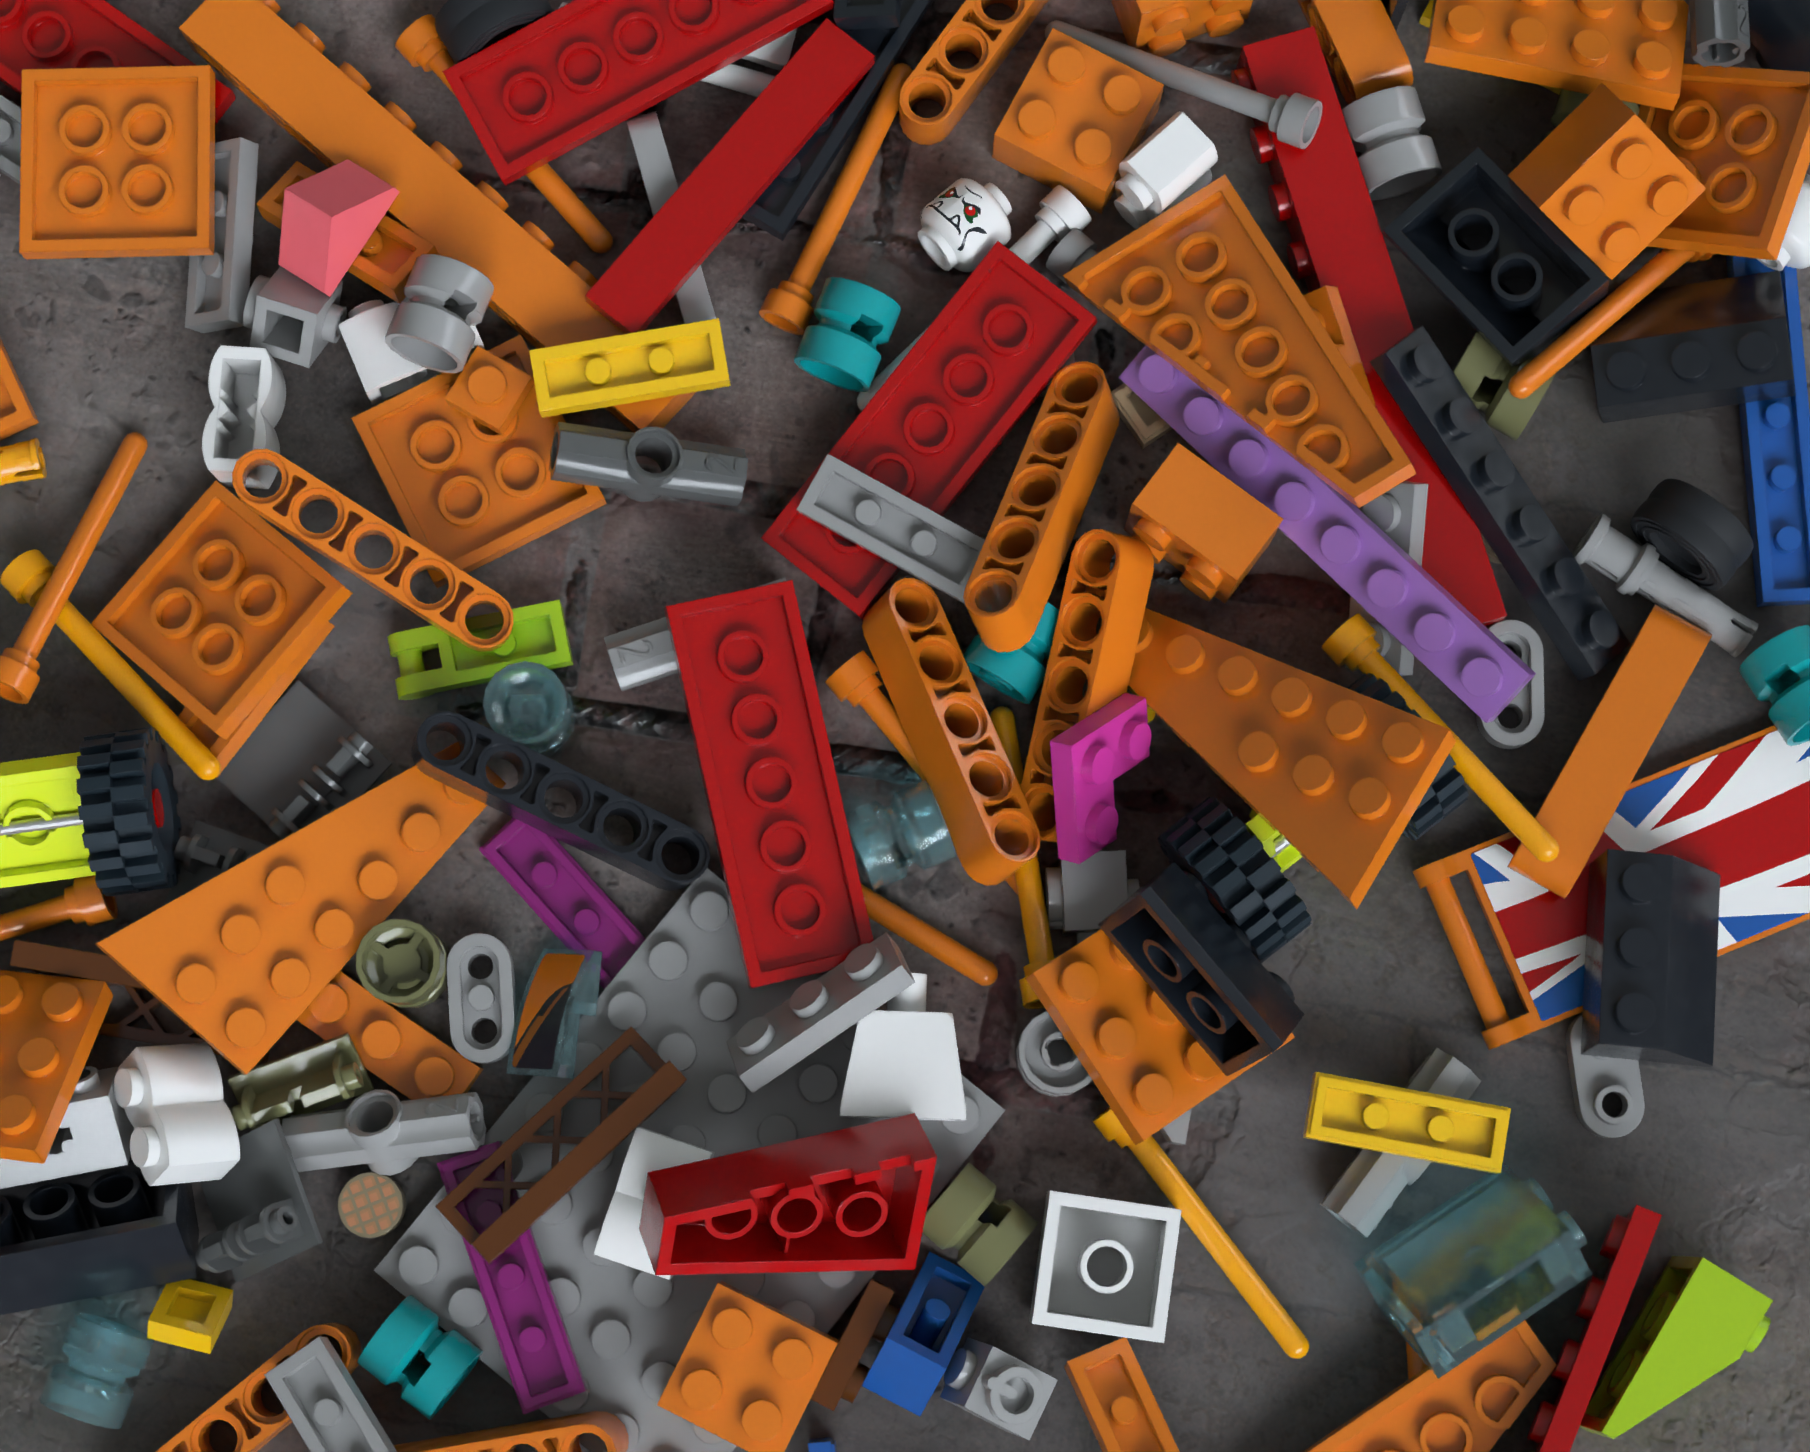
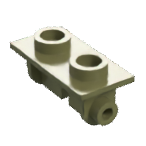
(299, 1083)

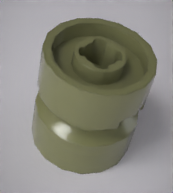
(1500, 408)
(403, 963)
(977, 1224)

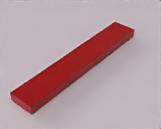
(730, 179)

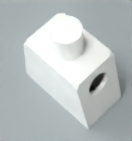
(905, 1062)

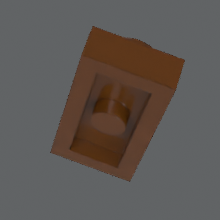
(844, 1371)

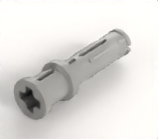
(1639, 571)

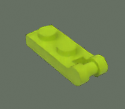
(536, 637)

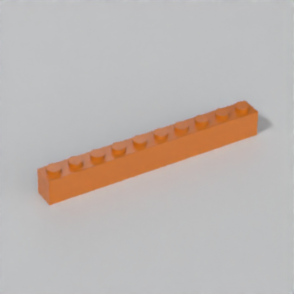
(339, 121)

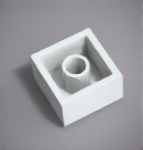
(1105, 1266)

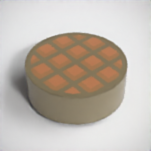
(371, 1205)

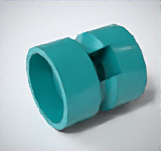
(849, 329)
(1019, 671)
(1772, 678)
(399, 1344)

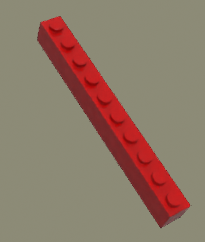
(1343, 246)

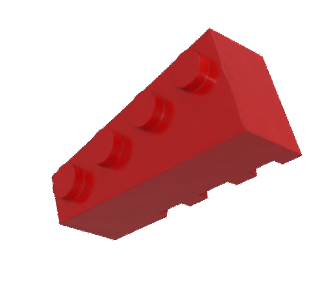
(795, 1205)

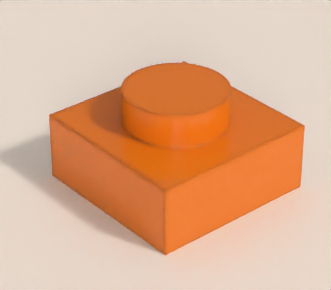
(489, 390)

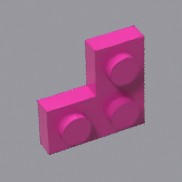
(1083, 772)

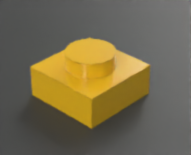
(190, 1314)

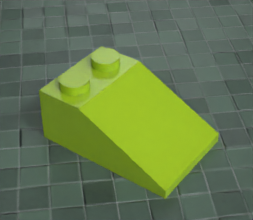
(1682, 1336)

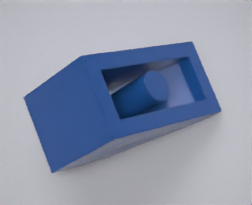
(924, 1334)

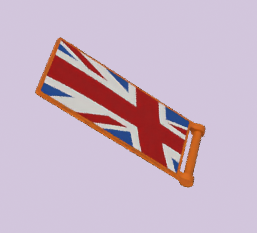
(1725, 810)

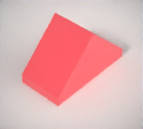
(330, 222)

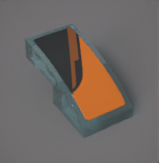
(549, 1014)

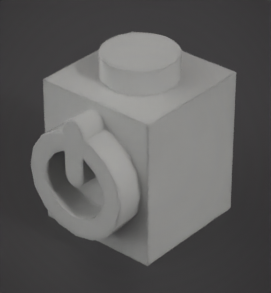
(292, 317)
(1086, 892)
(997, 1387)

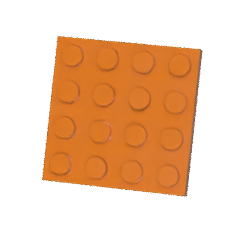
(1567, 44)

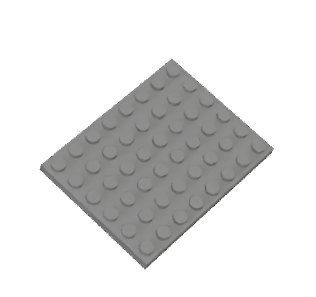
(626, 1325)

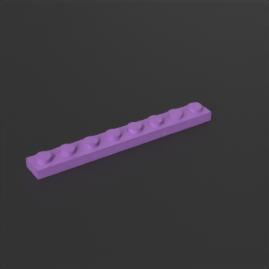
(1339, 541)

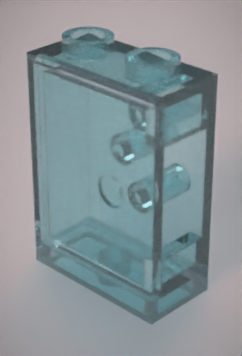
(1475, 1268)

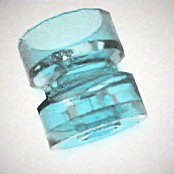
(530, 706)
(900, 835)
(93, 1380)

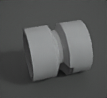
(1388, 136)
(442, 306)
(1048, 1060)

